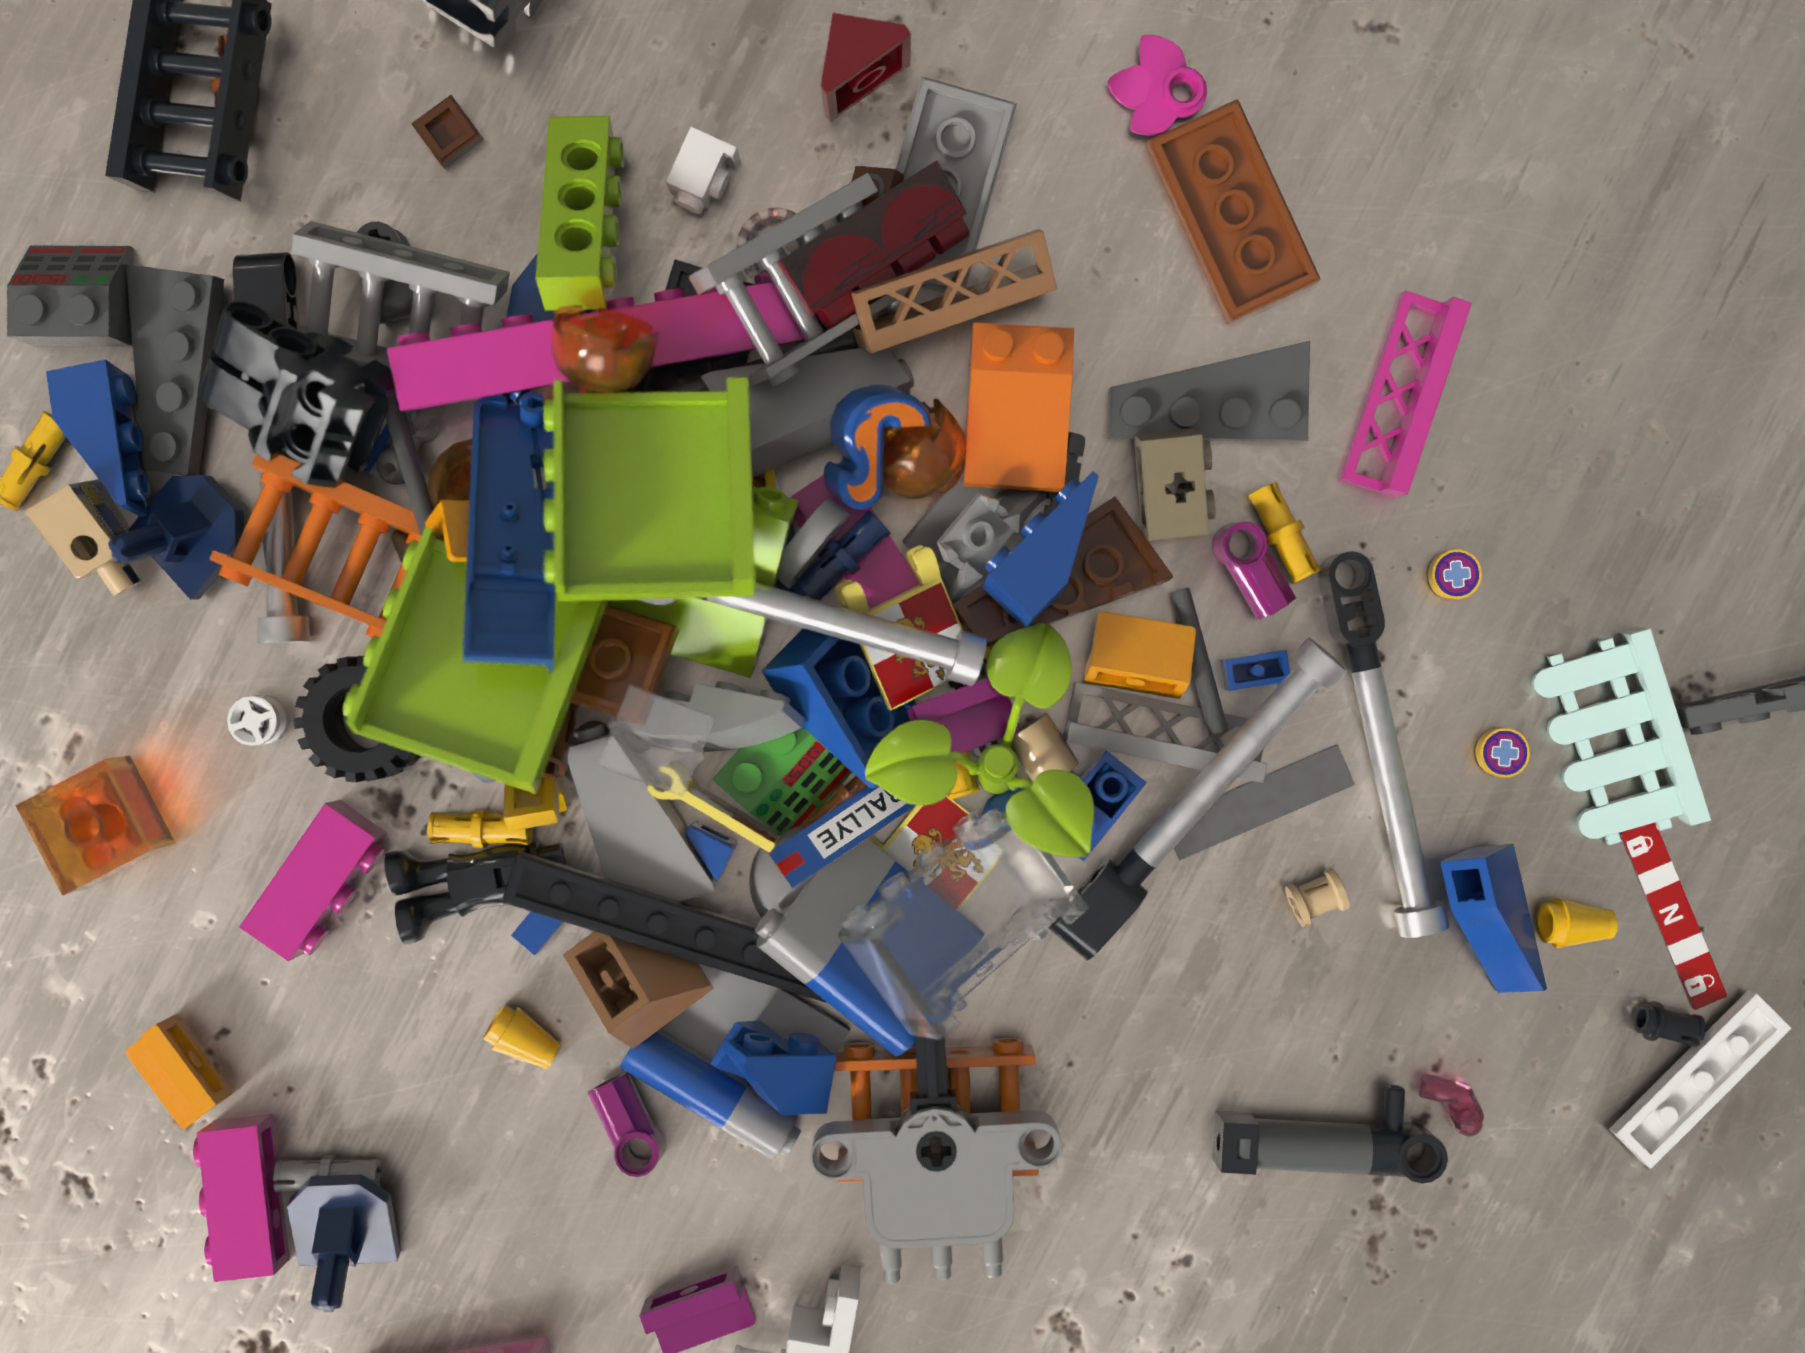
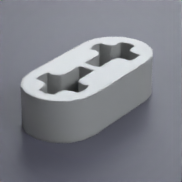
(811, 541)

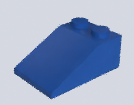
(835, 695)

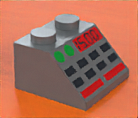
(71, 297)

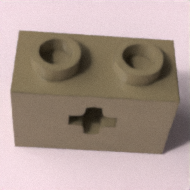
(1157, 459)

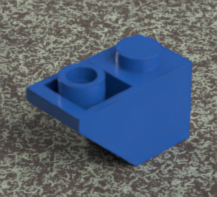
(1112, 790)
(786, 1073)

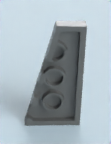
(172, 338)
(1229, 400)
(1745, 705)

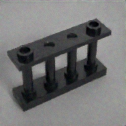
(145, 87)

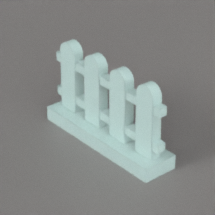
(1642, 757)

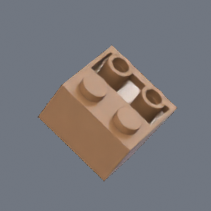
(634, 985)

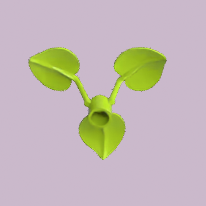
(1051, 812)

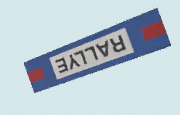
(836, 833)

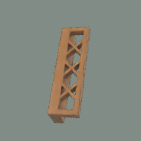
(957, 303)

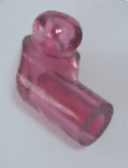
(1458, 1100)

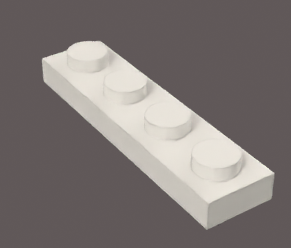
(1700, 1078)

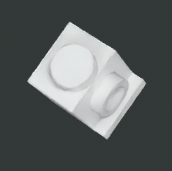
(701, 170)

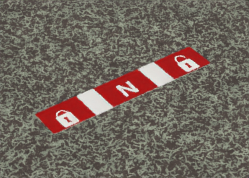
(1674, 915)

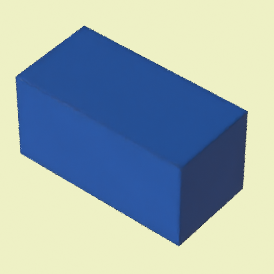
(1255, 670)
(536, 931)

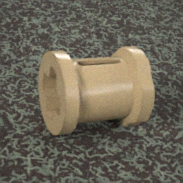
(1317, 897)

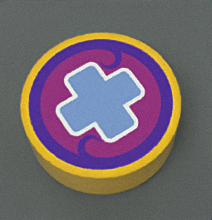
(1454, 574)
(1502, 752)

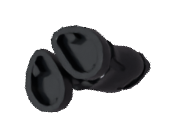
(472, 881)

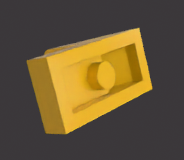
(530, 810)

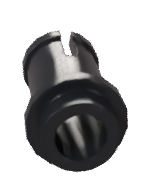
(1657, 1022)

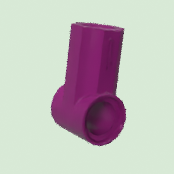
(1256, 572)
(626, 1119)

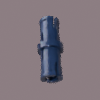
(843, 556)

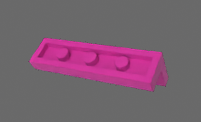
(1423, 397)

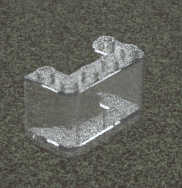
(956, 920)

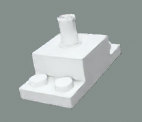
(827, 1329)

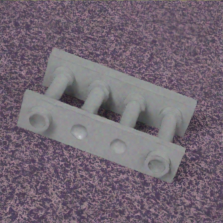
(765, 251)
(386, 260)

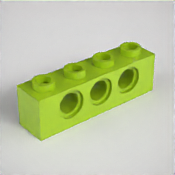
(578, 213)

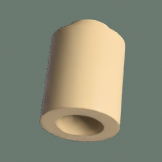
(1042, 748)

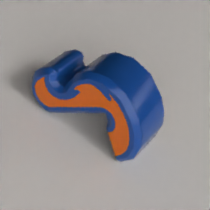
(859, 437)

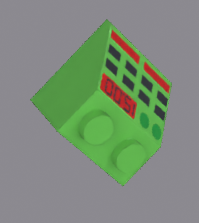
(782, 779)

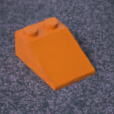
(1018, 407)

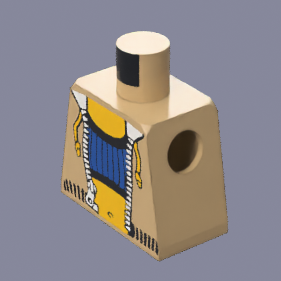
(79, 526)

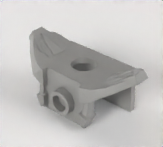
(969, 529)

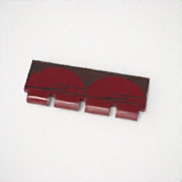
(894, 230)

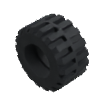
(326, 730)

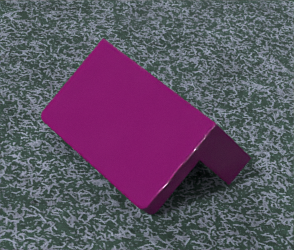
(971, 714)
(698, 1311)

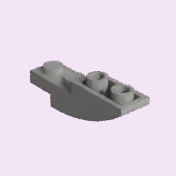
(741, 717)

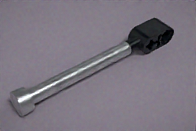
(272, 284)
(959, 656)
(1116, 890)
(1419, 912)

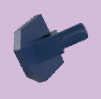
(182, 530)
(340, 1225)

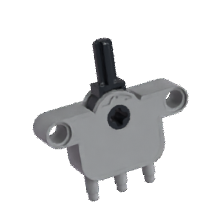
(941, 1196)

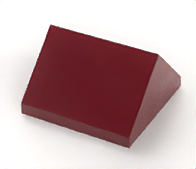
(860, 60)

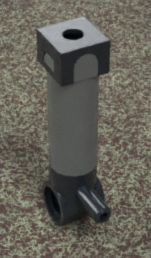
(1252, 1143)

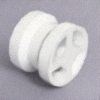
(246, 722)

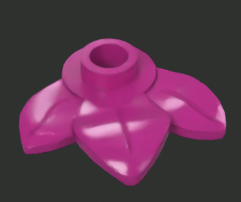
(1150, 87)

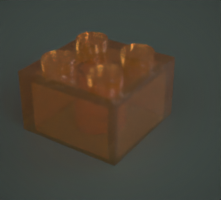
(95, 824)

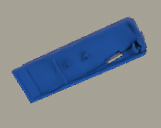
(506, 588)

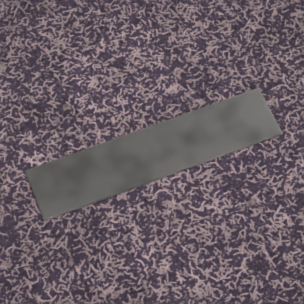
(1263, 802)

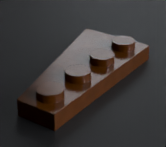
(1108, 566)

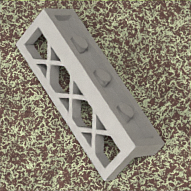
(1147, 746)

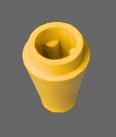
(1573, 923)
(521, 1037)

